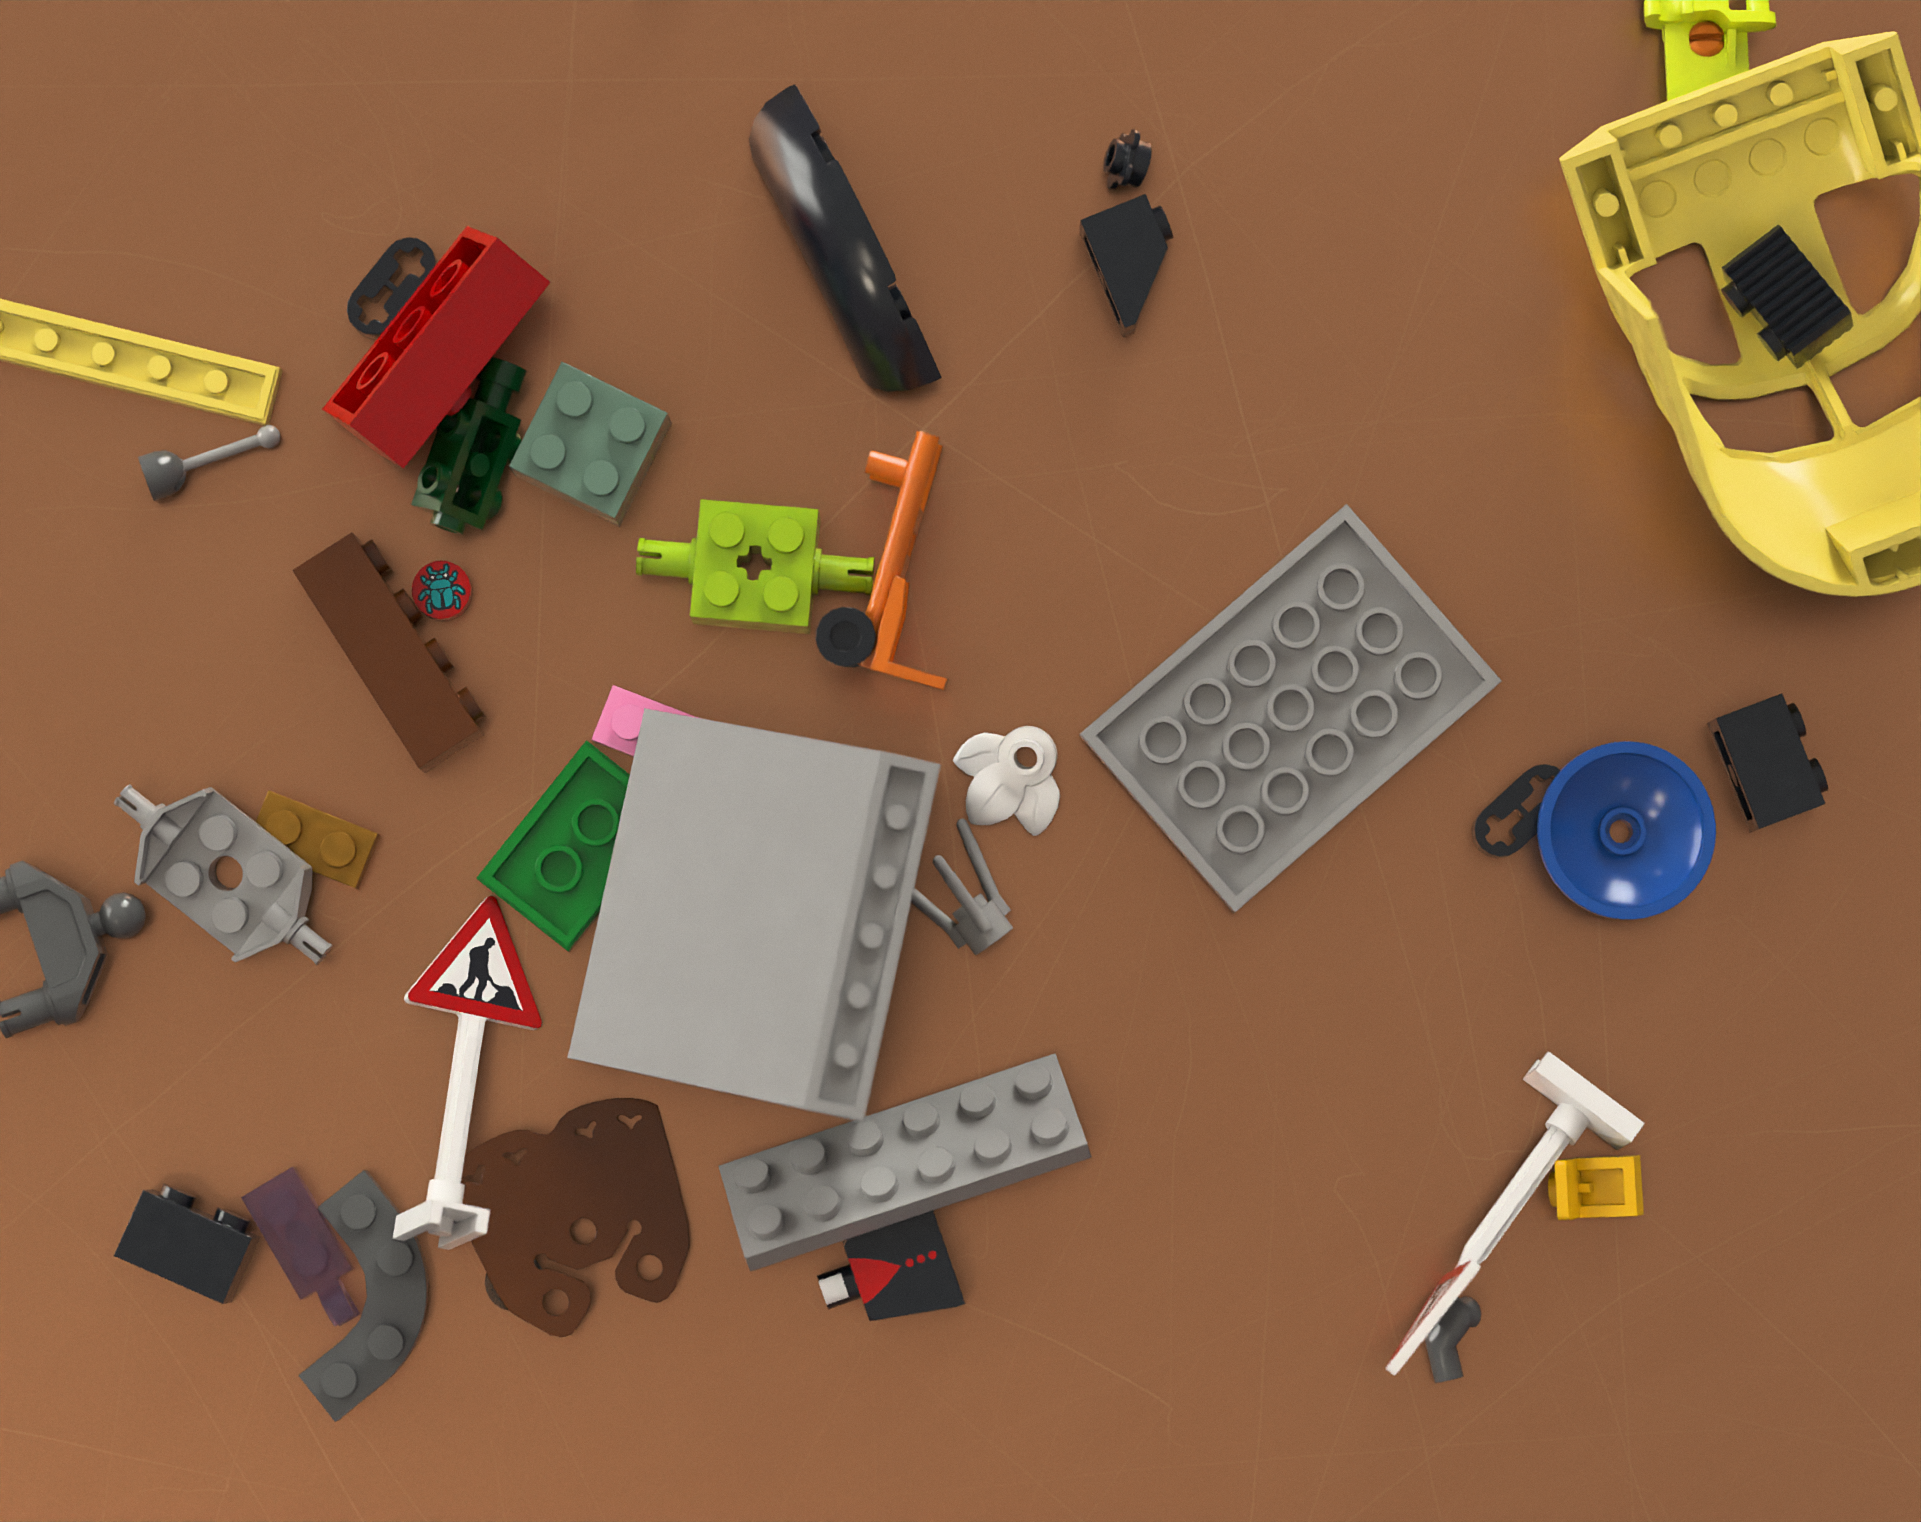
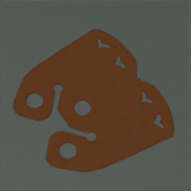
(571, 1177)

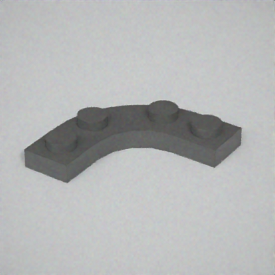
(394, 1303)

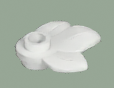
(1006, 786)

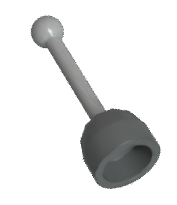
(167, 471)

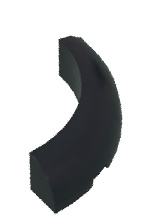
(839, 246)

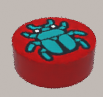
(442, 590)

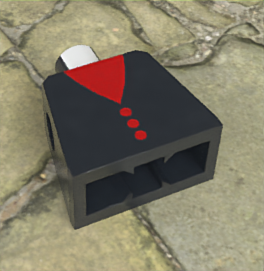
(895, 1271)

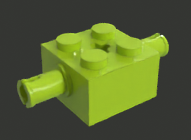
(729, 537)

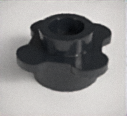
(1127, 160)

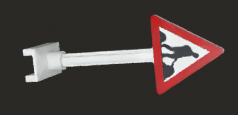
(478, 982)
(1578, 1107)

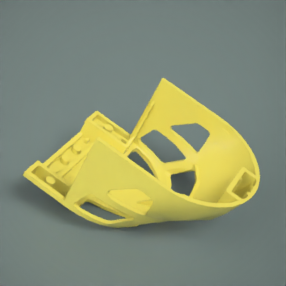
(1723, 175)

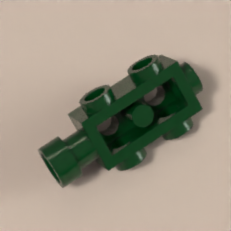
(472, 453)

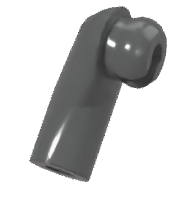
(1445, 1336)

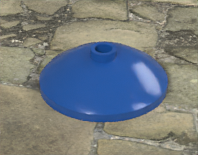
(1666, 821)

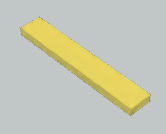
(137, 363)

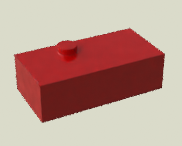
(436, 346)

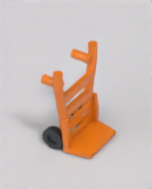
(872, 638)

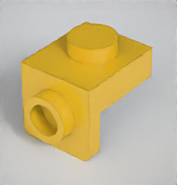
(1596, 1187)

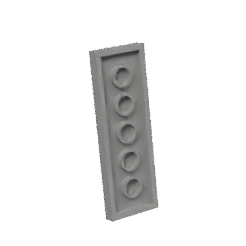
(903, 1162)

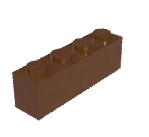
(389, 652)

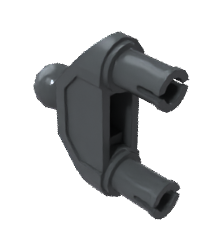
(66, 943)

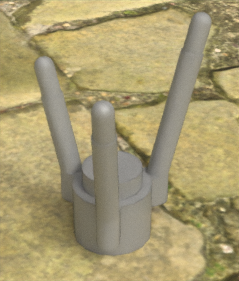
(979, 921)

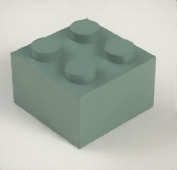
(590, 444)

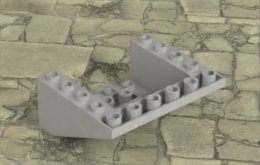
(754, 912)

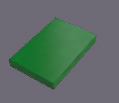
(563, 849)

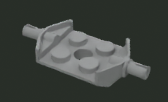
(180, 861)

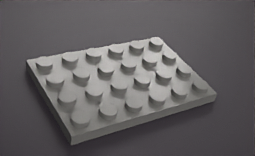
(1290, 708)

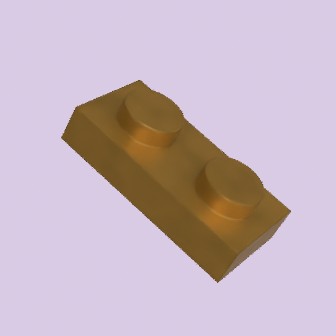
(322, 840)

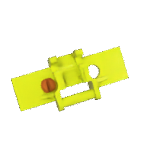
(1705, 39)

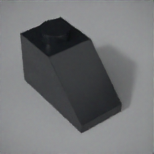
(1127, 255)

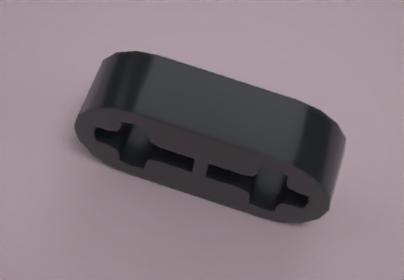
(381, 279)
(1505, 804)

